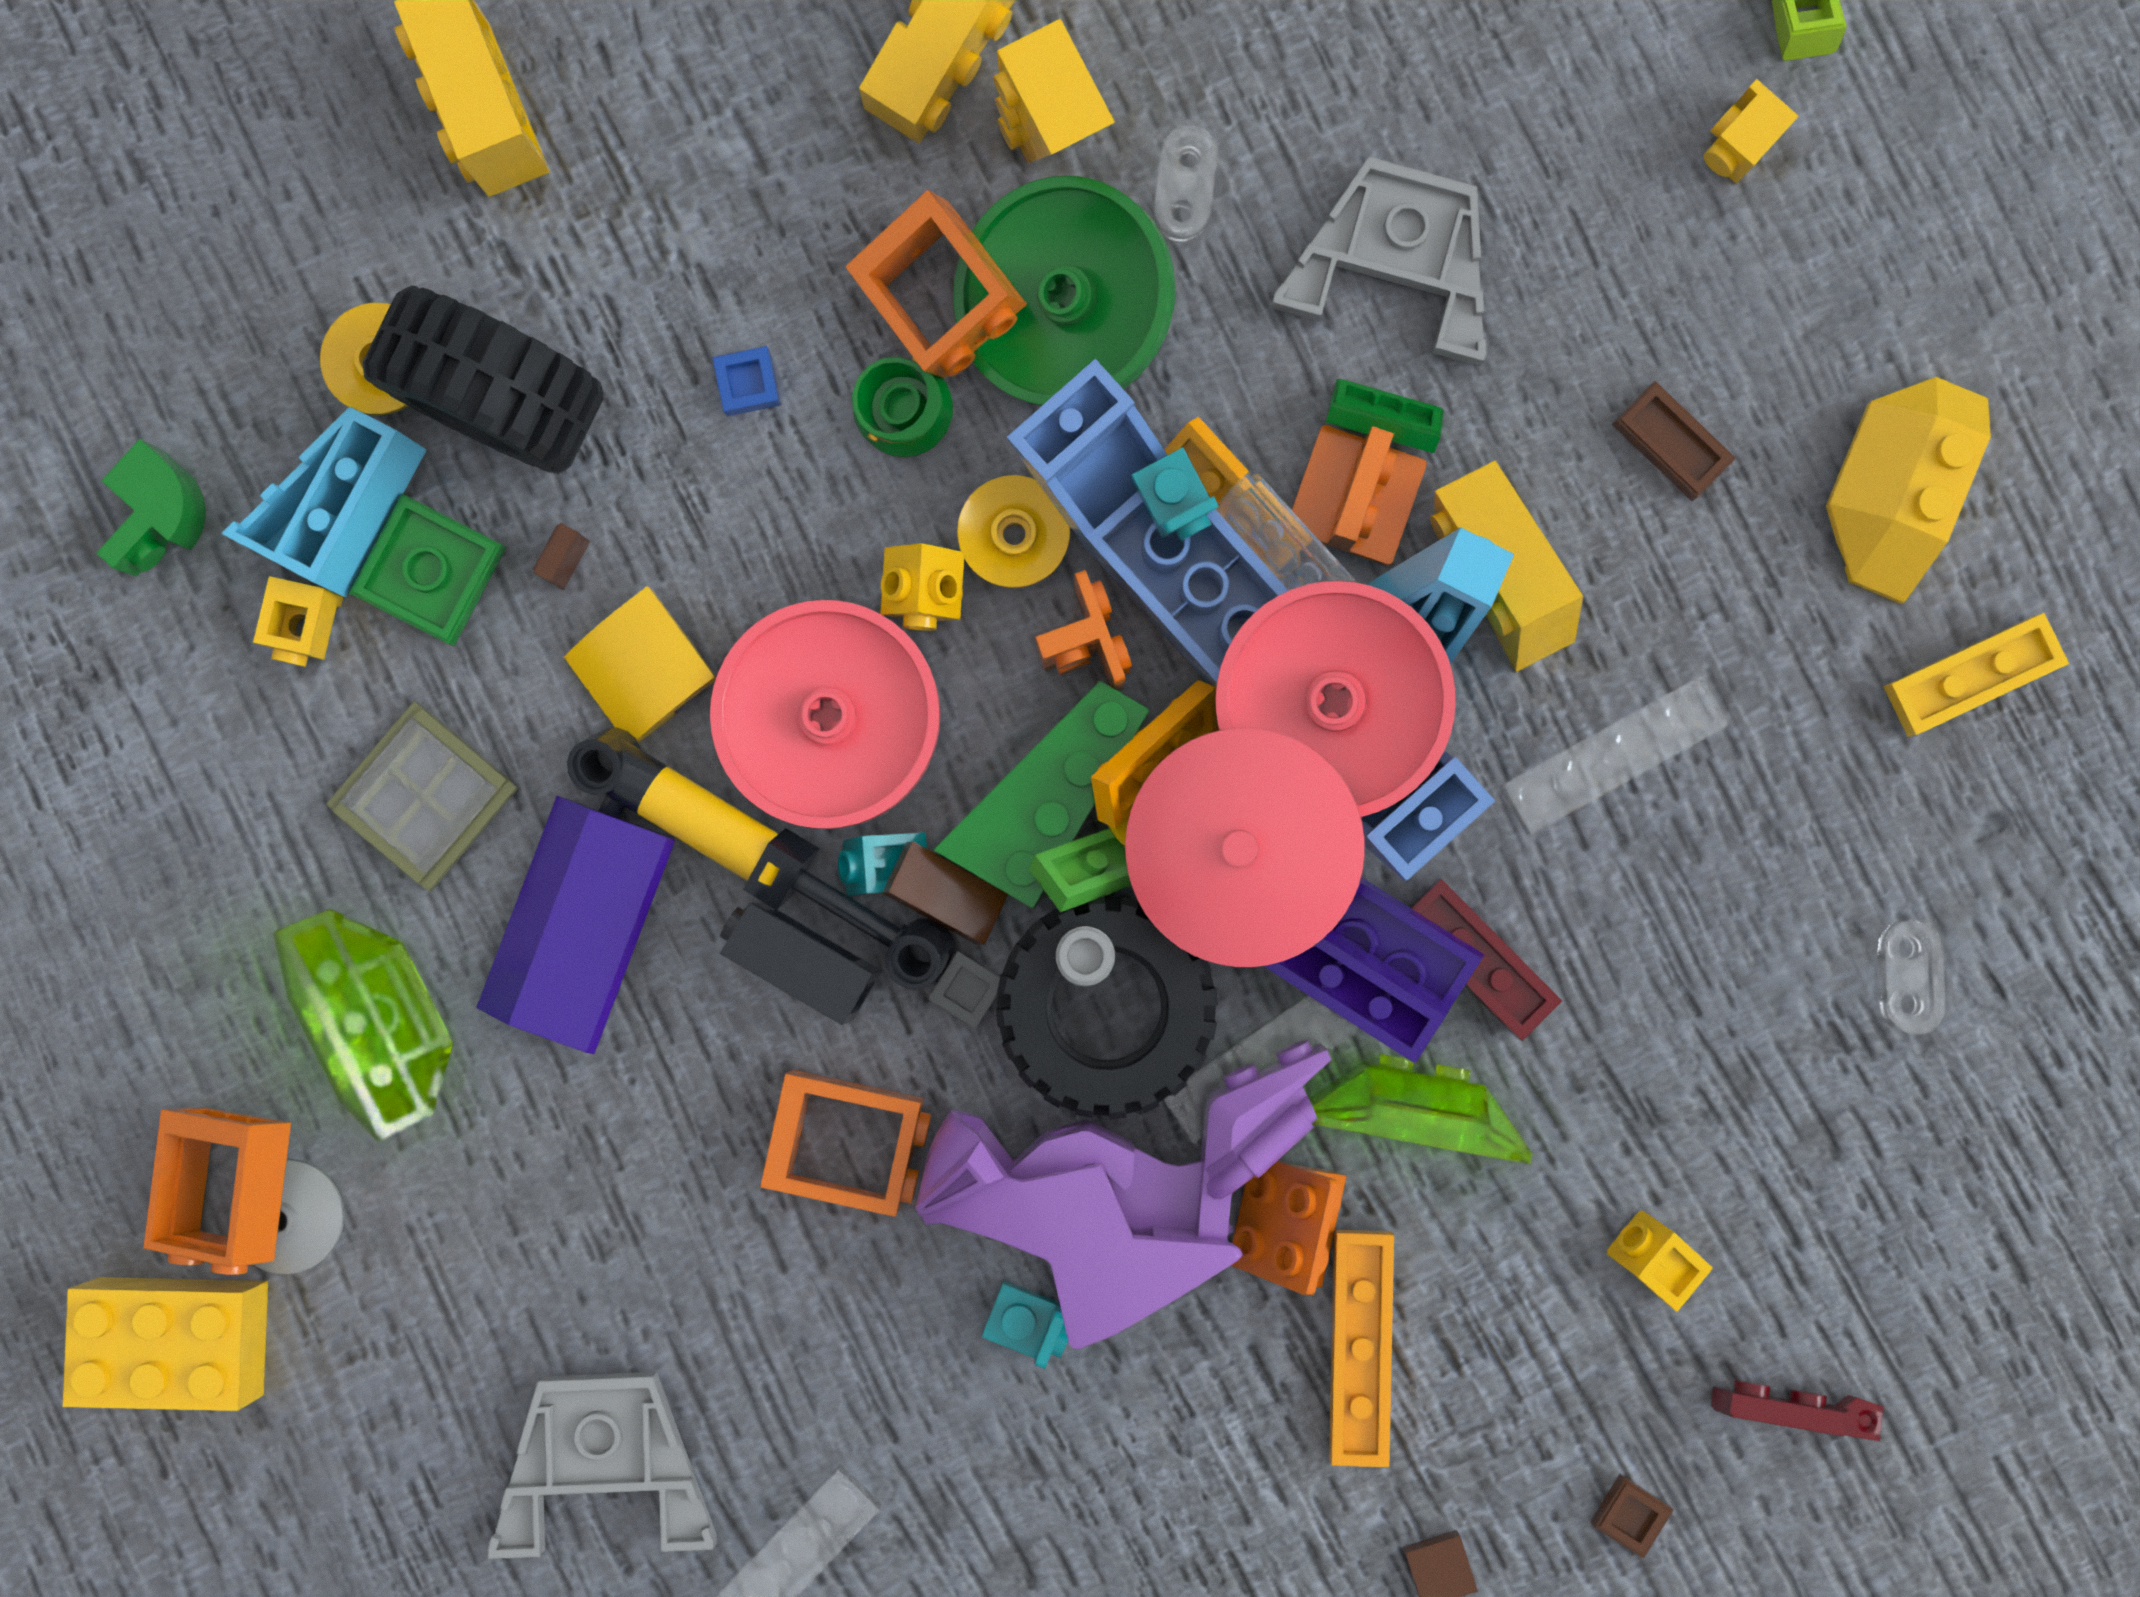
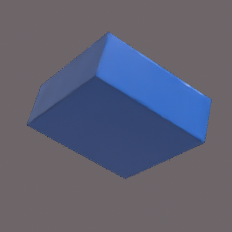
(746, 381)

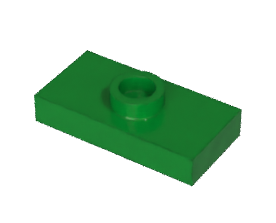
(1362, 407)

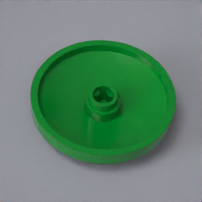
(1090, 280)

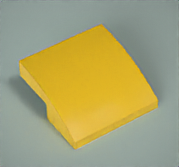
(640, 665)

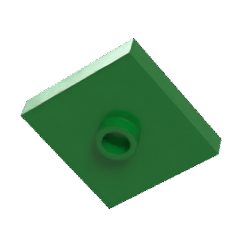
(427, 570)

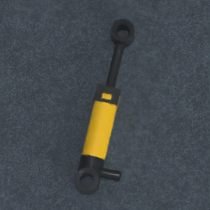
(768, 861)

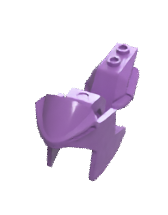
(1110, 1217)

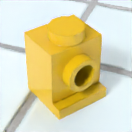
(1747, 132)
(281, 610)

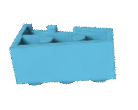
(334, 502)
(1450, 584)

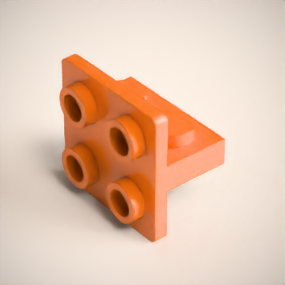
(1358, 492)
(1072, 645)
(1289, 1225)

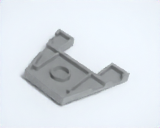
(1406, 232)
(601, 1439)

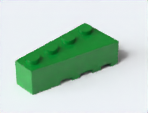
(1044, 795)

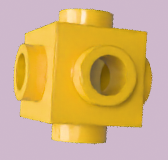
(922, 585)

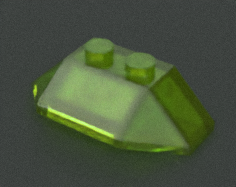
(366, 1019)
(1420, 1108)

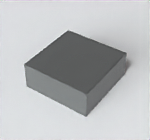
(966, 989)

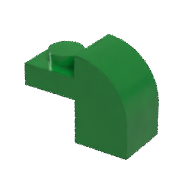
(164, 504)

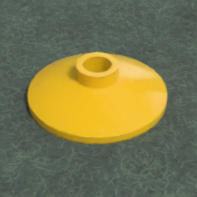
(343, 355)
(1008, 503)

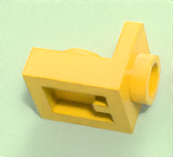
(1659, 1259)

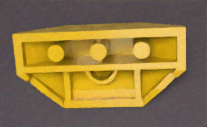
(1906, 483)

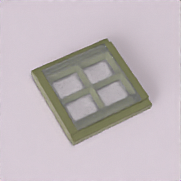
(422, 796)

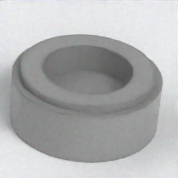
(1085, 956)

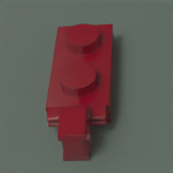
(1802, 1411)

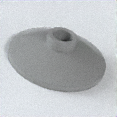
(313, 1219)

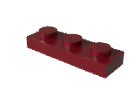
(1501, 978)

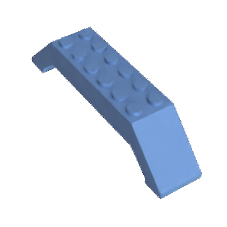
(1197, 588)

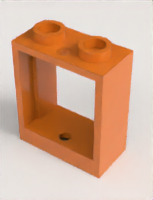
(899, 247)
(788, 1129)
(181, 1182)

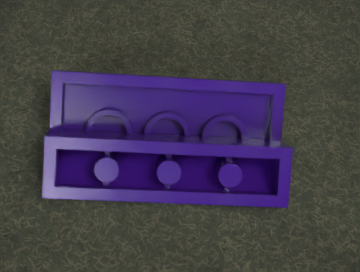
(575, 925)
(1385, 971)

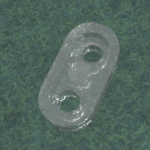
(1185, 185)
(1916, 975)

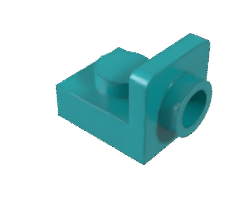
(1175, 495)
(869, 860)
(1027, 1324)

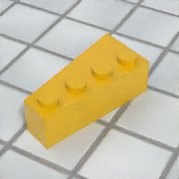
(929, 60)

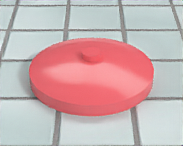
(1347, 678)
(825, 714)
(1245, 847)

